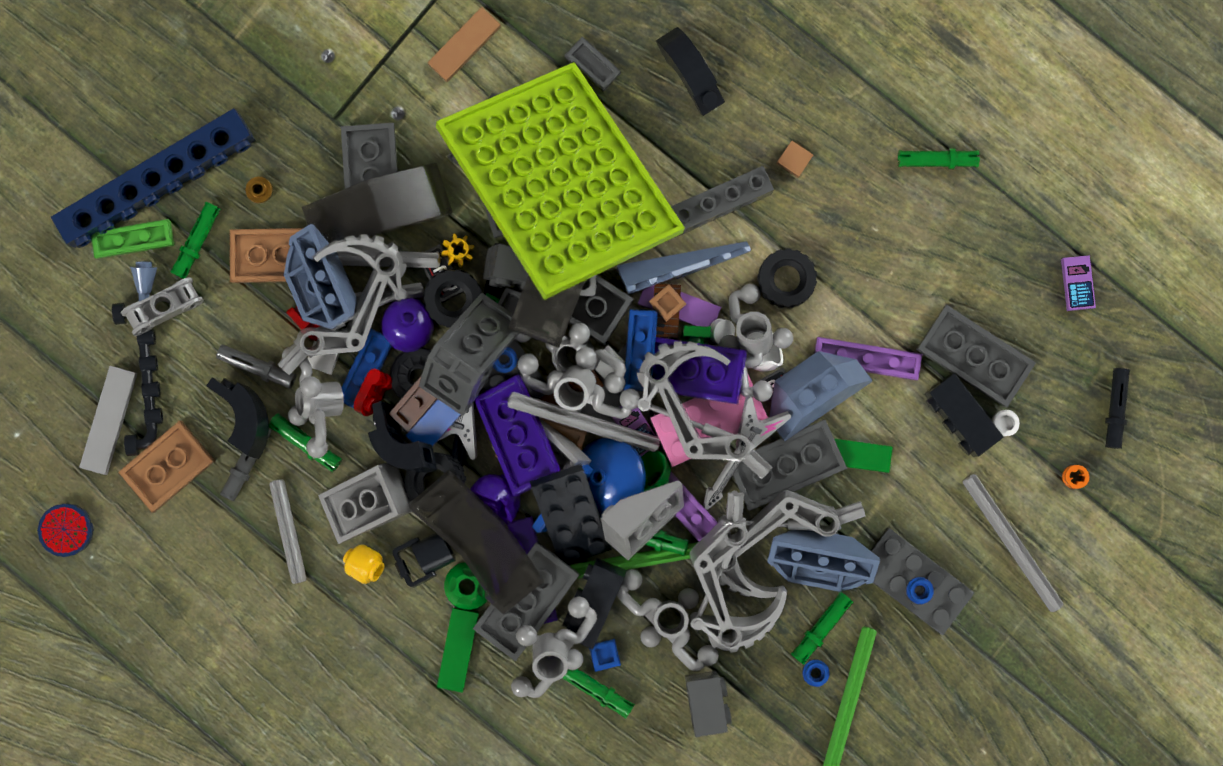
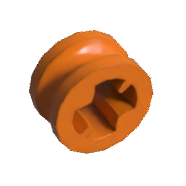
(1077, 484)

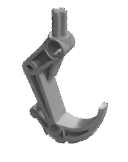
(355, 334)
(693, 445)
(805, 516)
(717, 549)

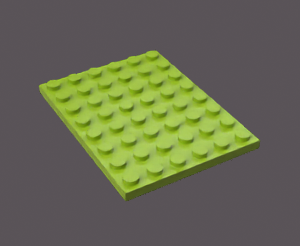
(559, 179)

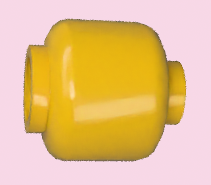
(363, 564)

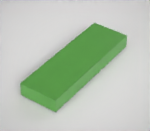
(133, 239)

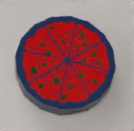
(65, 530)

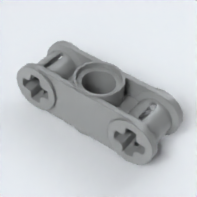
(152, 317)

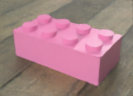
(718, 414)

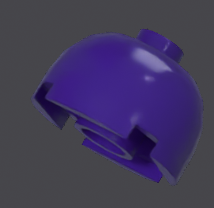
(407, 325)
(496, 493)

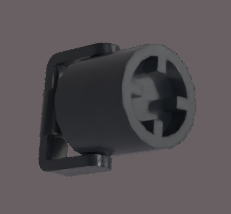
(431, 555)

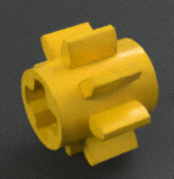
(453, 245)

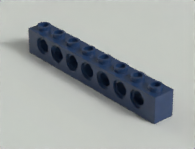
(70, 219)

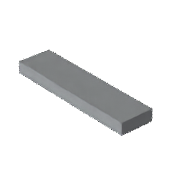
(108, 420)

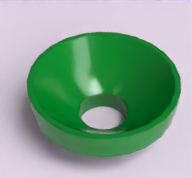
(656, 464)
(453, 593)

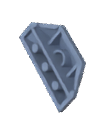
(321, 286)
(815, 389)
(822, 561)

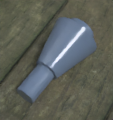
(143, 277)

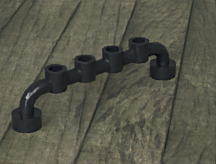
(149, 389)

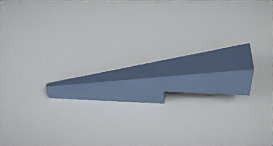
(649, 272)

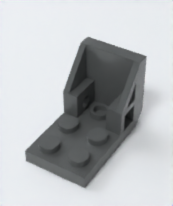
(467, 354)

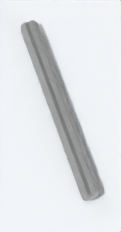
(583, 422)
(1013, 543)

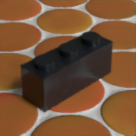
(963, 416)
(600, 592)

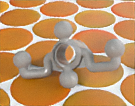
(579, 336)
(756, 349)
(580, 374)
(315, 402)
(678, 636)
(559, 645)

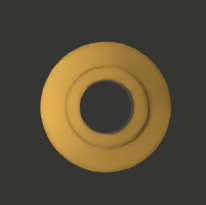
(264, 195)

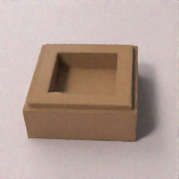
(795, 159)
(667, 303)

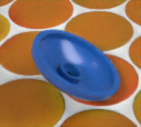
(620, 470)

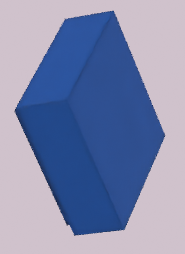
(605, 655)

